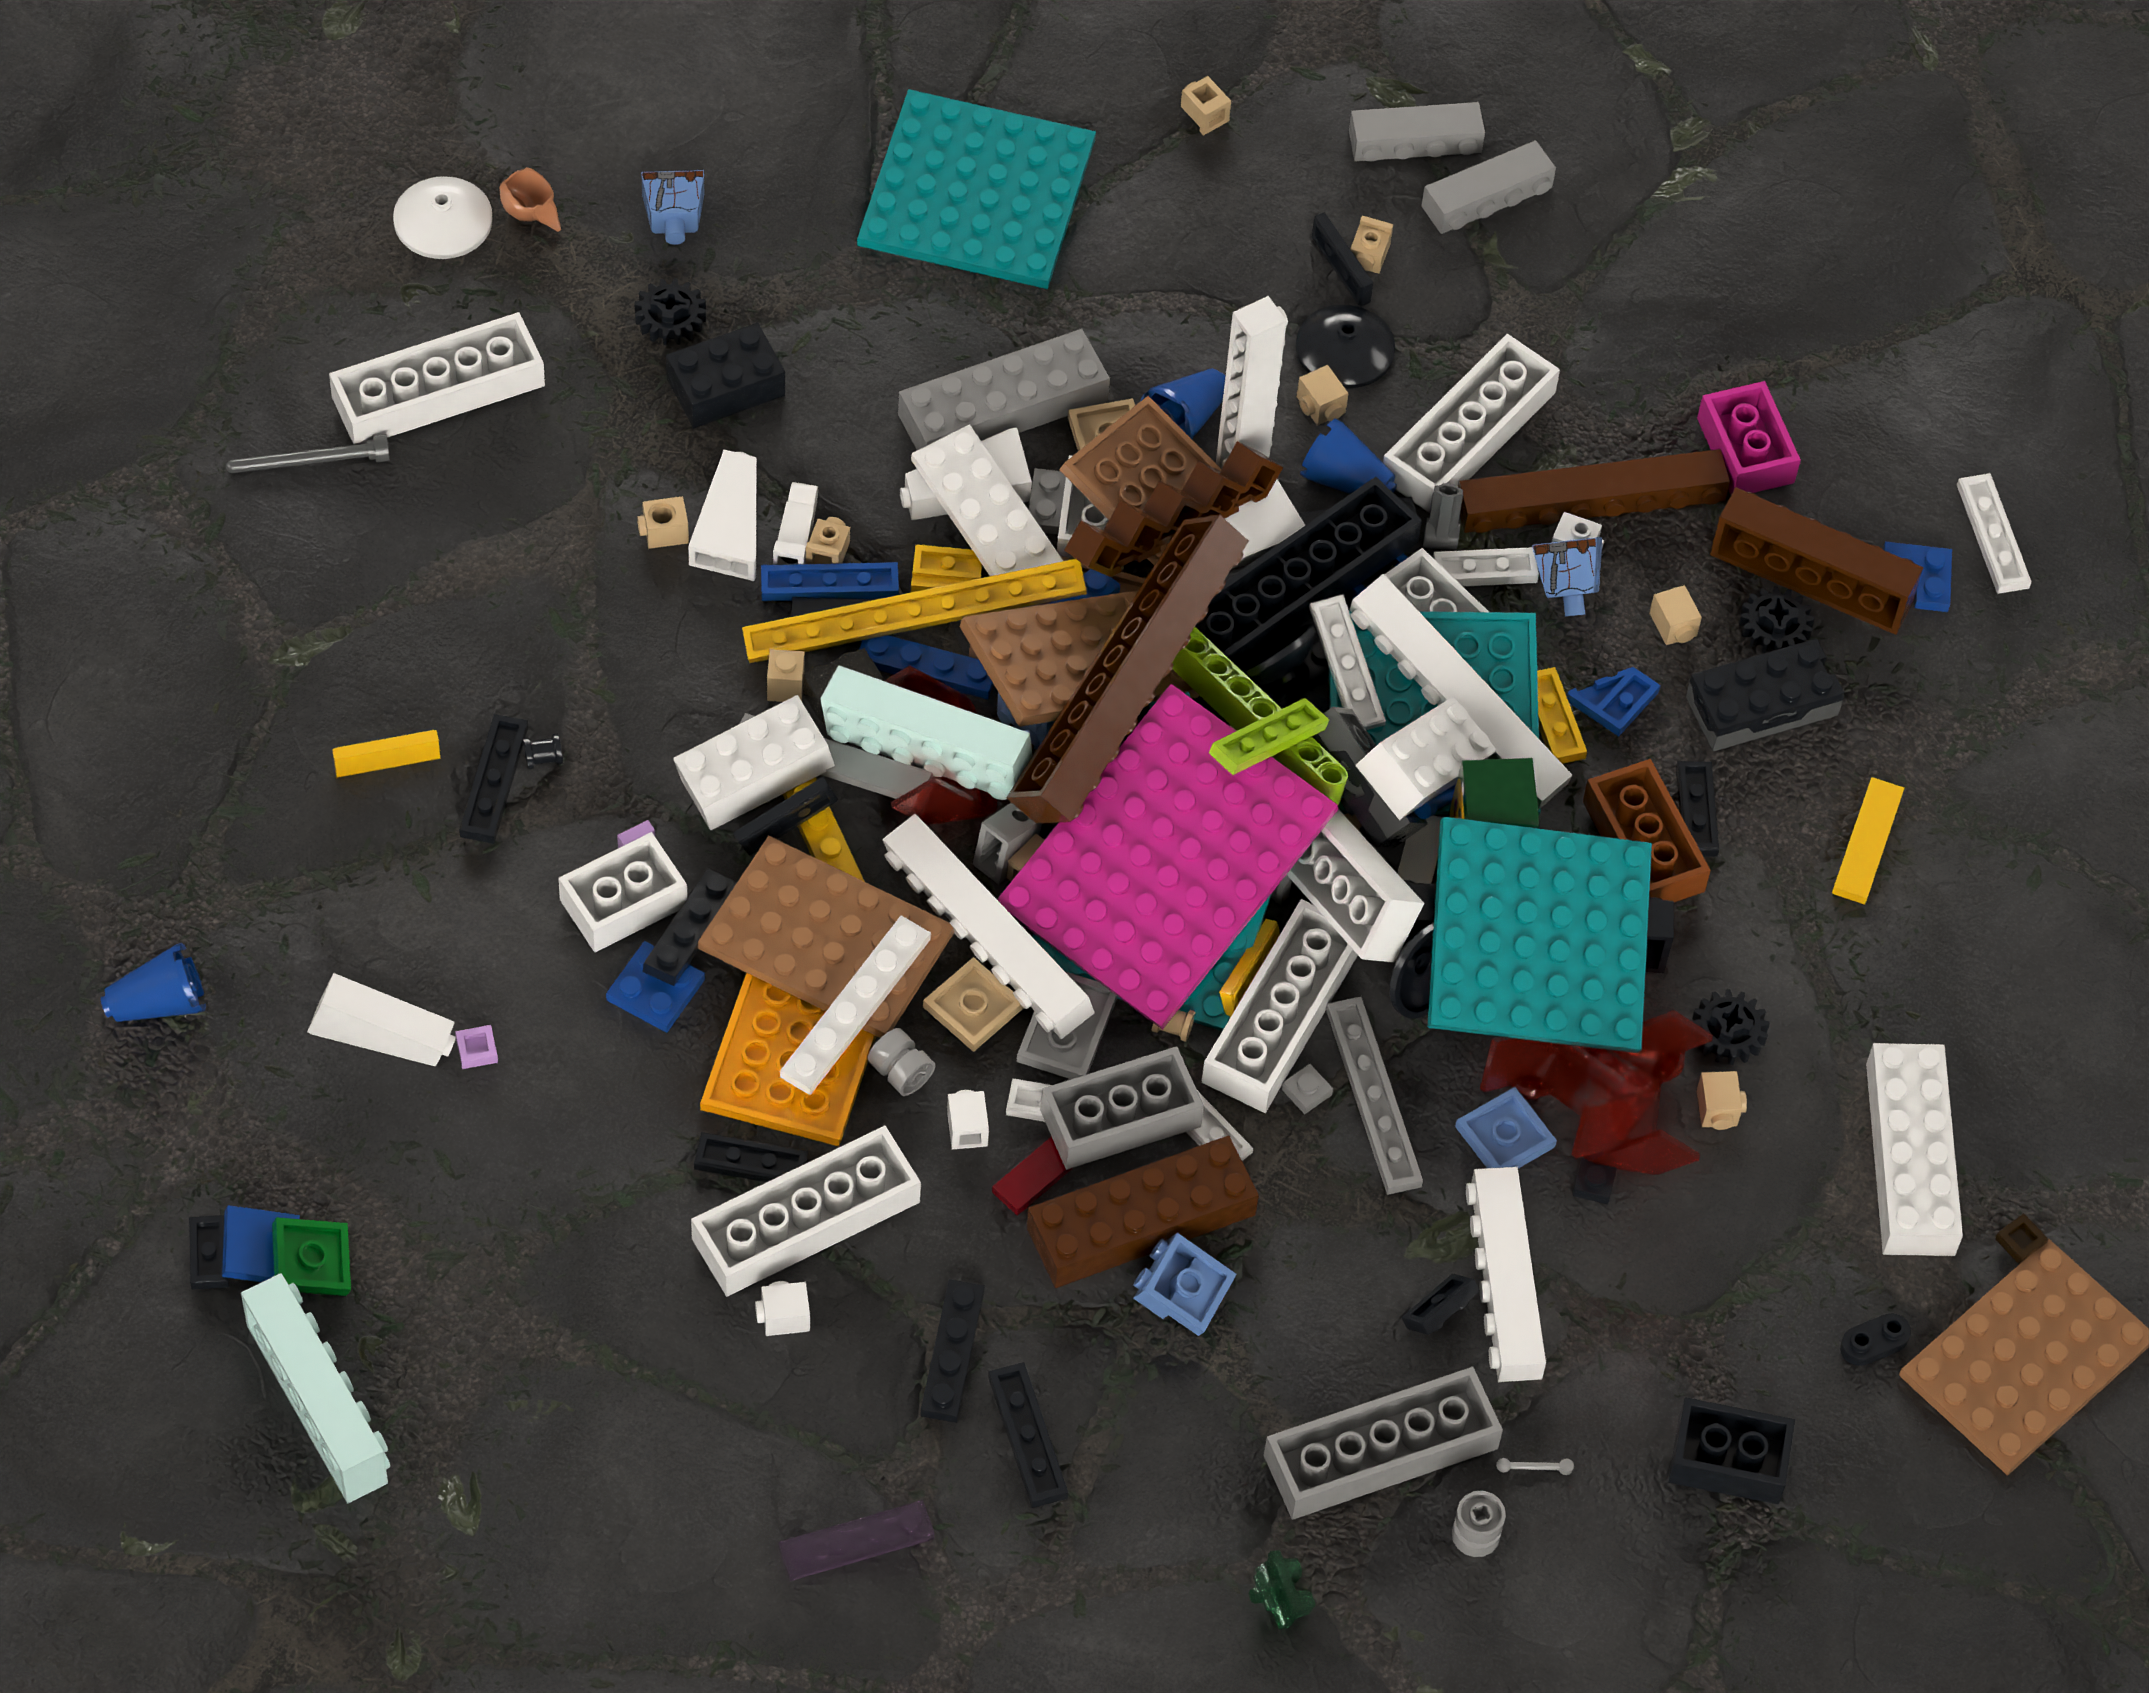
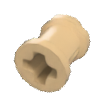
(1179, 1025)

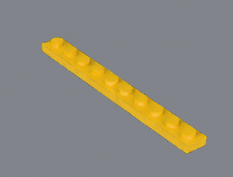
(916, 610)

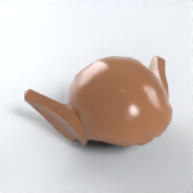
(529, 198)

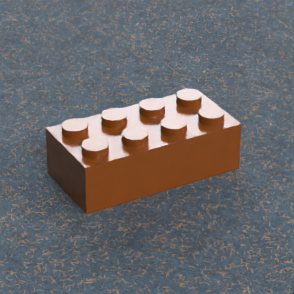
(1638, 807)

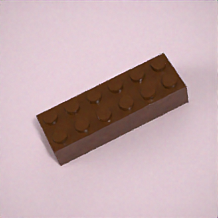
(1816, 560)
(1138, 1208)

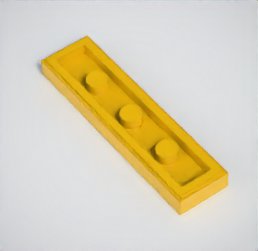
(1868, 840)

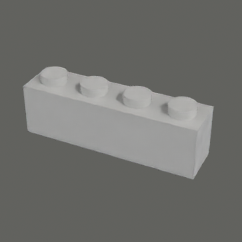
(1416, 131)
(1488, 187)

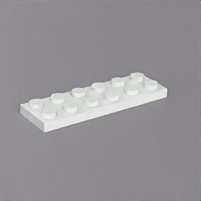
(983, 504)

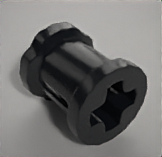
(543, 751)

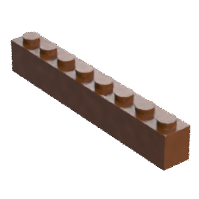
(1593, 490)

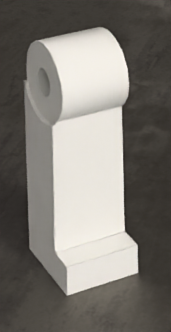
(796, 524)

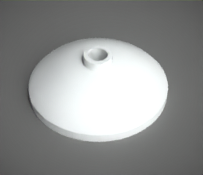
(442, 229)

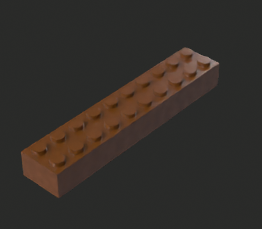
(1128, 670)

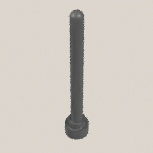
(374, 449)

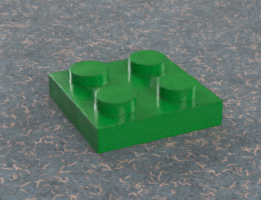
(312, 1255)

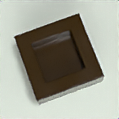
(2021, 1238)

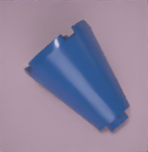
(1190, 399)
(1344, 461)
(156, 989)

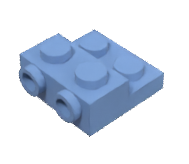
(1183, 1283)

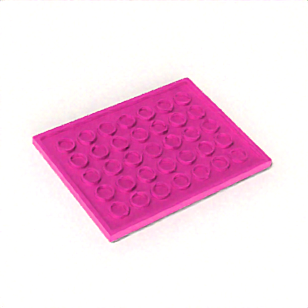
(1166, 859)

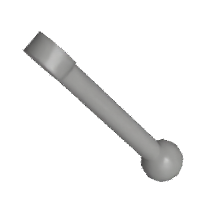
(1565, 1466)

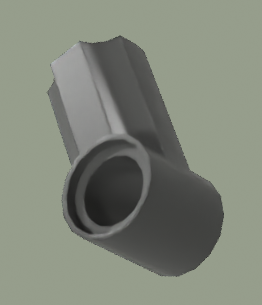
(1443, 525)

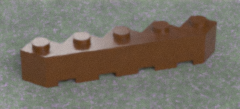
(1208, 492)

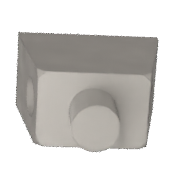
(1000, 839)

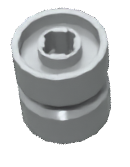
(897, 1057)
(1478, 1523)

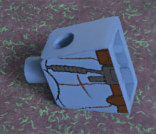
(673, 202)
(1570, 570)

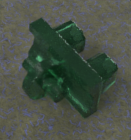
(1277, 1591)

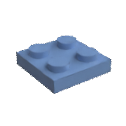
(1506, 1131)

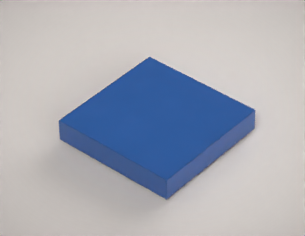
(249, 1243)

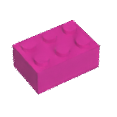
(1750, 437)

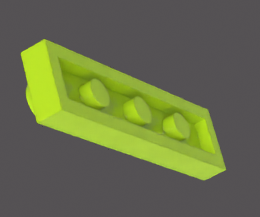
(1268, 736)

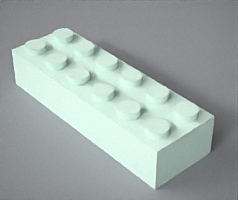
(925, 732)
(315, 1387)

